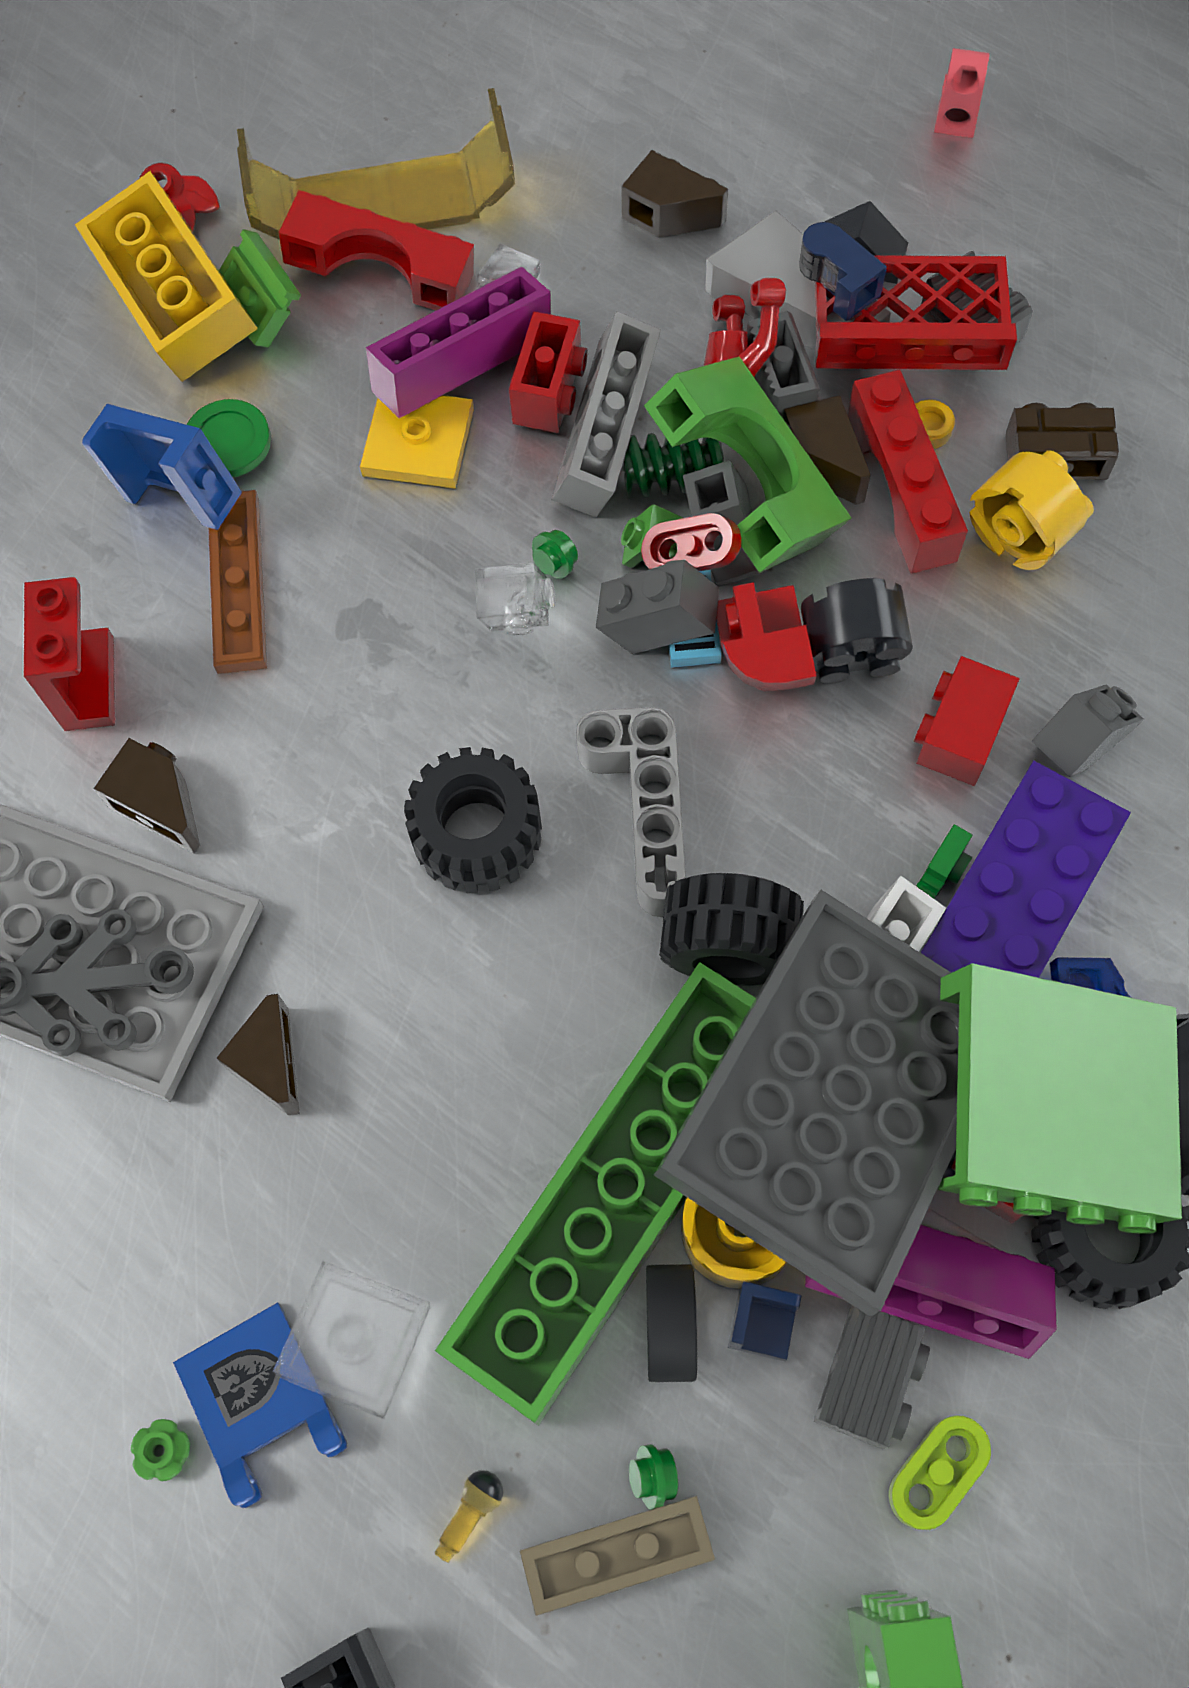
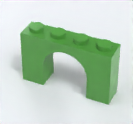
(730, 406)
(903, 1643)

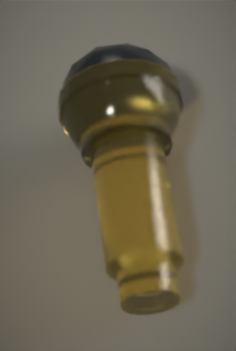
(480, 1496)

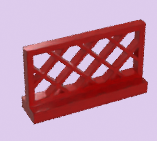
(914, 341)

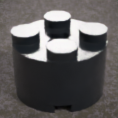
(857, 629)

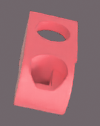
(962, 90)

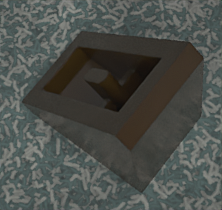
(264, 1054)

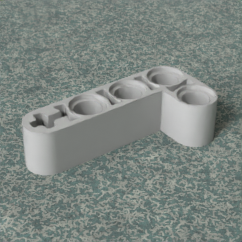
(649, 810)

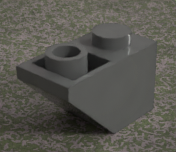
(722, 492)
(1088, 728)

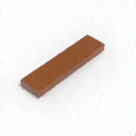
(238, 589)

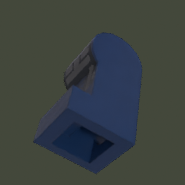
(842, 267)

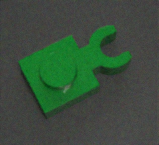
(948, 862)

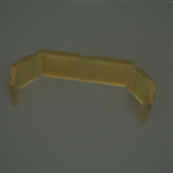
(418, 191)

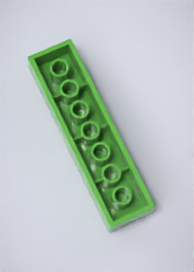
(596, 1214)

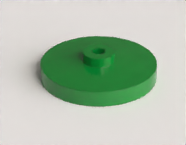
(235, 432)

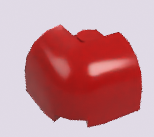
(765, 638)

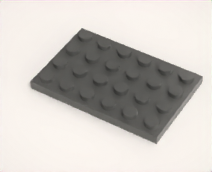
(830, 1107)

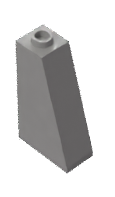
(770, 251)

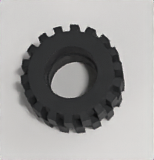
(465, 782)
(728, 925)
(1106, 1281)

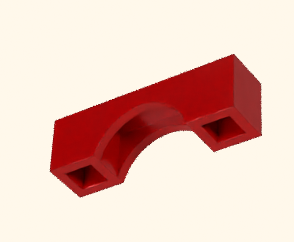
(327, 233)
(923, 505)

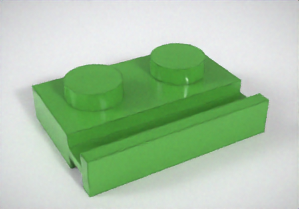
(259, 286)

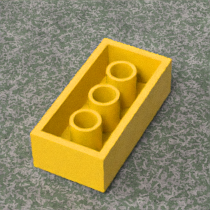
(165, 277)

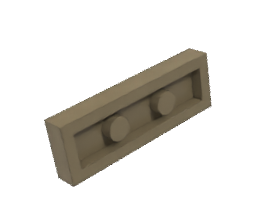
(616, 1555)

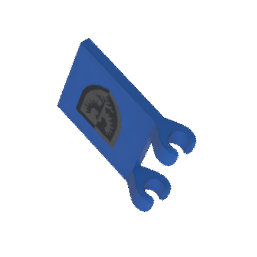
(246, 1405)

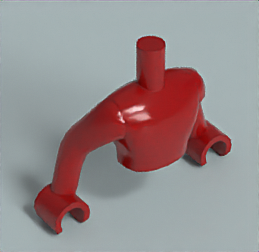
(732, 343)

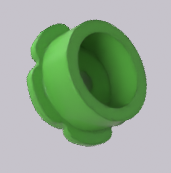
(176, 1451)

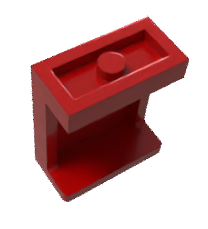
(66, 664)

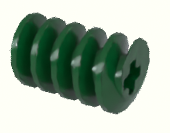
(666, 463)

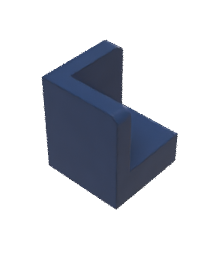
(764, 1321)

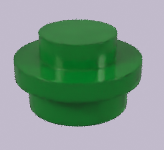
(554, 553)
(653, 1476)

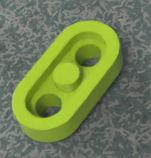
(941, 1475)

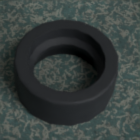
(671, 1323)

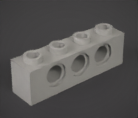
(606, 415)

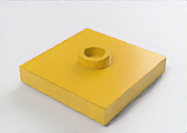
(421, 445)

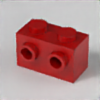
(546, 372)

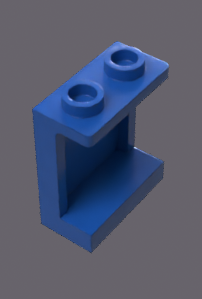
(151, 450)

